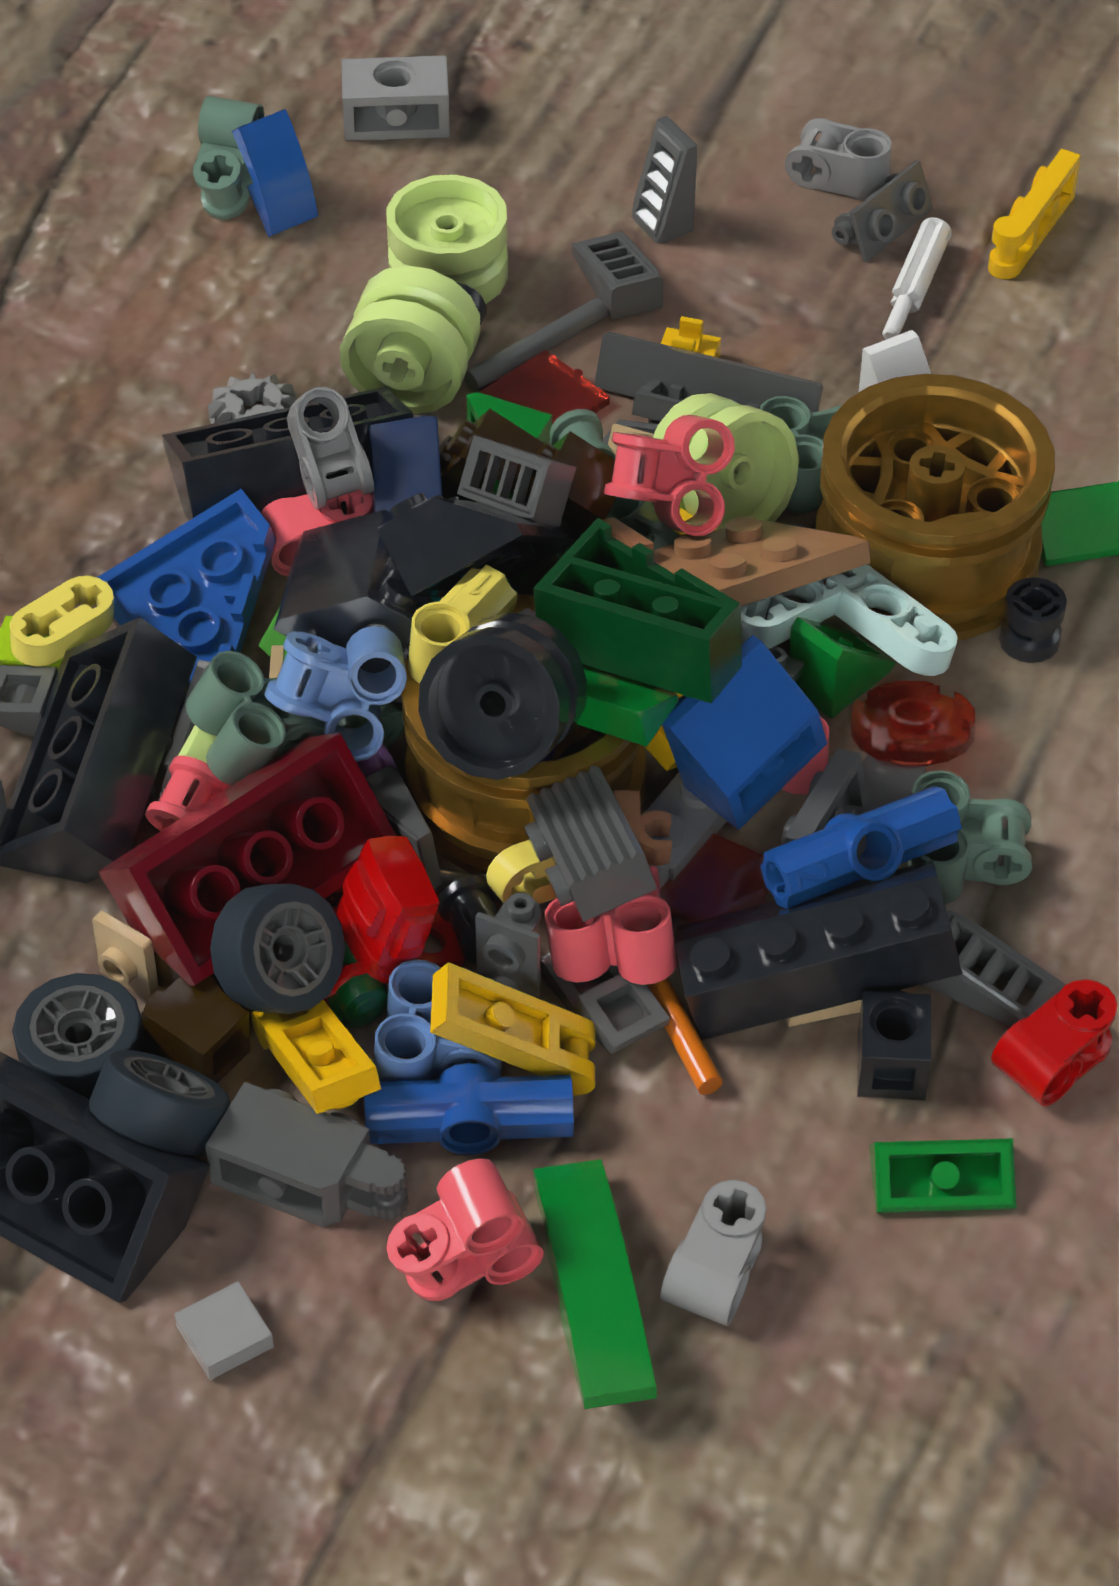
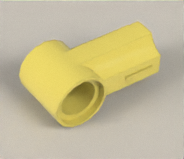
(437, 624)

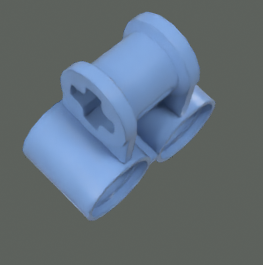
(329, 684)
(408, 1031)

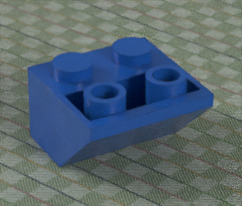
(746, 740)

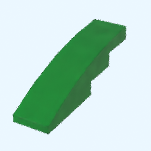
(594, 1285)

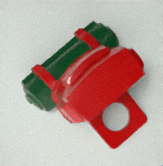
(385, 922)

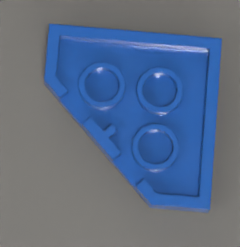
(198, 578)

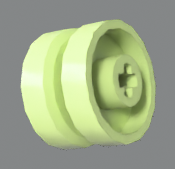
(453, 229)
(412, 337)
(763, 463)

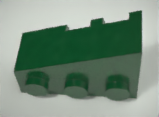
(640, 617)

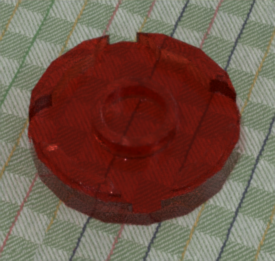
(912, 724)

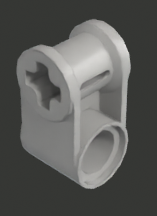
(847, 158)
(329, 451)
(717, 1258)

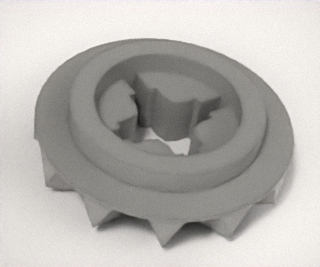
(230, 400)

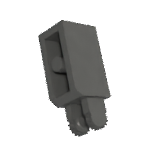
(303, 1160)

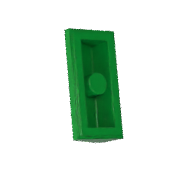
(1081, 524)
(624, 707)
(943, 1175)

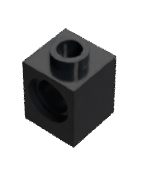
(890, 1066)

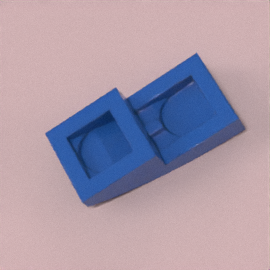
(278, 172)

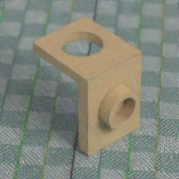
(125, 955)

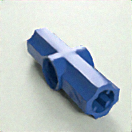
(829, 856)
(470, 1109)

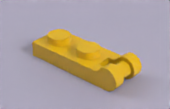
(1033, 215)
(512, 1026)
(318, 1056)

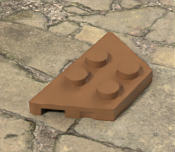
(763, 558)

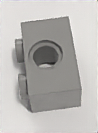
(395, 98)

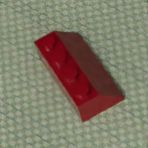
(282, 824)

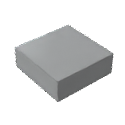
(224, 1330)

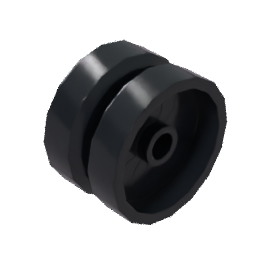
(502, 695)

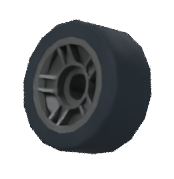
(308, 954)
(81, 1010)
(158, 1102)

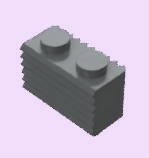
(590, 844)

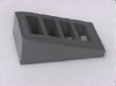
(667, 185)
(619, 274)
(548, 490)
(405, 817)
(998, 959)

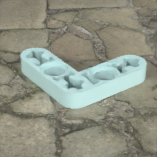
(910, 637)

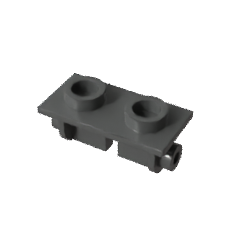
(885, 212)
(509, 946)

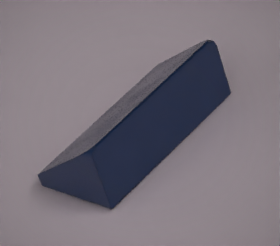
(404, 460)

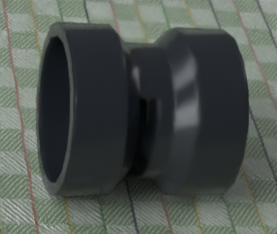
(1032, 620)

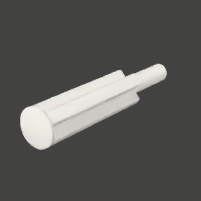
(917, 273)

